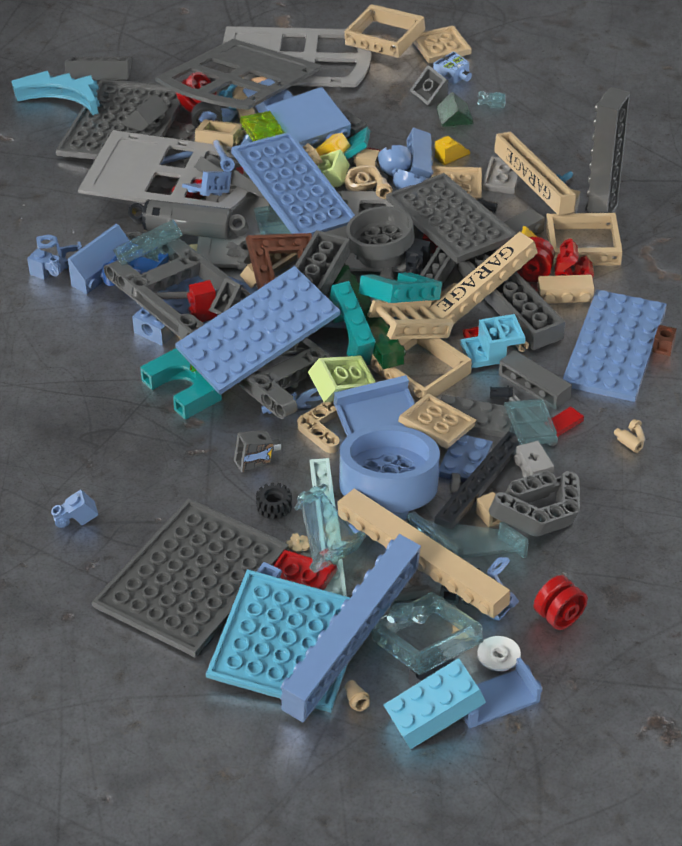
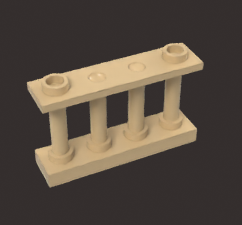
(411, 328)

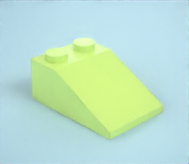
(334, 167)
(339, 374)

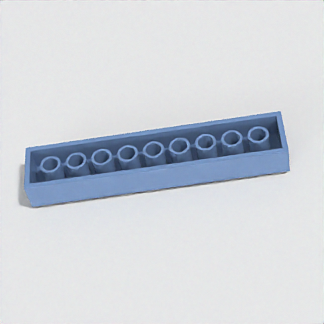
(349, 628)

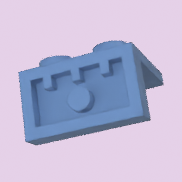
(212, 182)

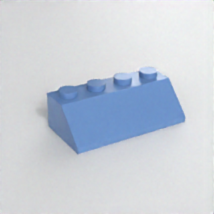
(87, 263)

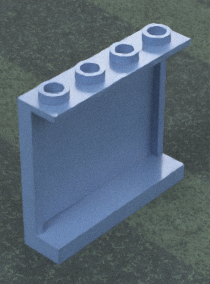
(310, 117)
(373, 404)

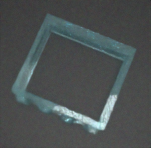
(437, 653)

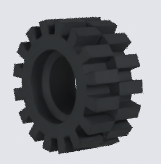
(274, 508)

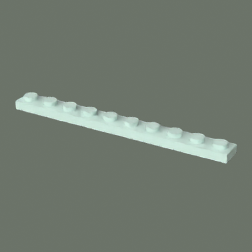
(320, 475)

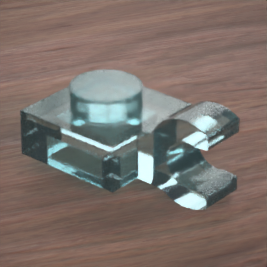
(493, 99)
(403, 612)

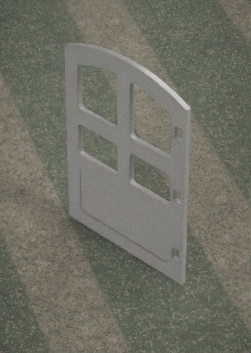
(272, 38)
(129, 165)

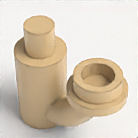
(629, 440)

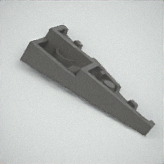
(237, 178)

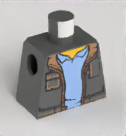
(254, 449)

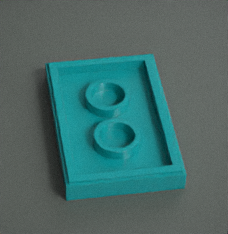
(358, 142)

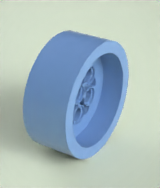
(390, 466)

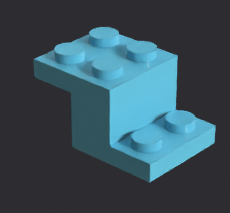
(493, 340)

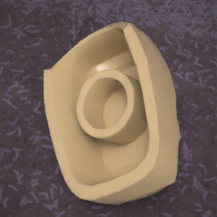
(362, 178)

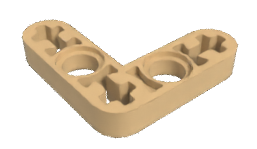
(316, 424)

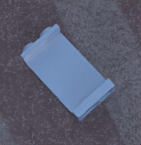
(506, 695)

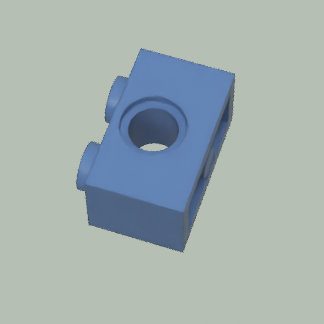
(150, 327)

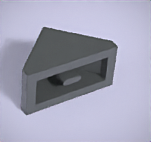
(226, 297)

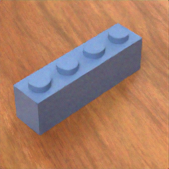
(420, 146)

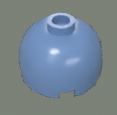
(397, 157)
(403, 179)

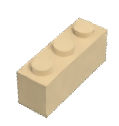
(566, 288)

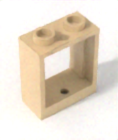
(226, 133)

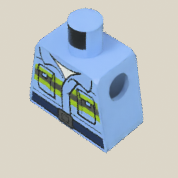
(453, 68)

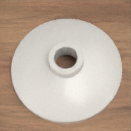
(498, 653)

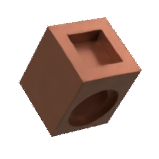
(664, 340)

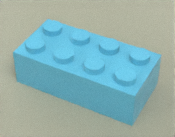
(434, 703)

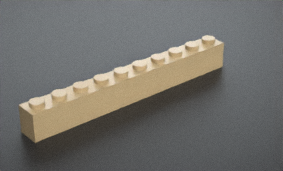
(434, 559)

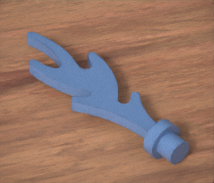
(300, 400)

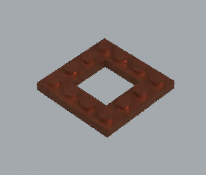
(262, 245)

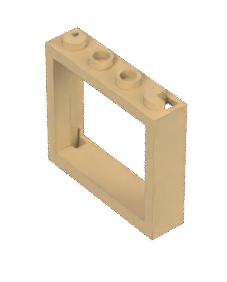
(412, 22)
(598, 256)
(458, 361)

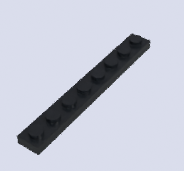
(478, 482)

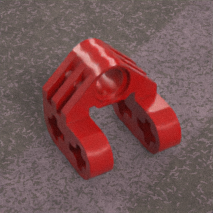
(568, 256)

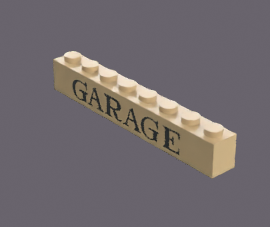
(535, 173)
(485, 278)

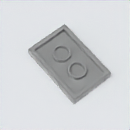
(500, 177)

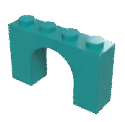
(407, 288)
(360, 336)
(175, 366)

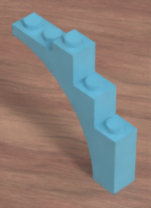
(63, 86)

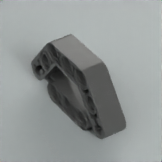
(514, 509)

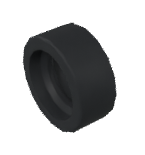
(204, 107)

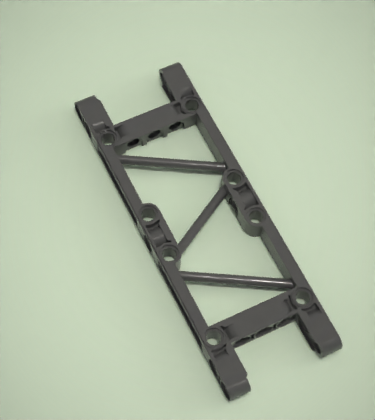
(187, 263)

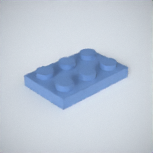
(464, 457)

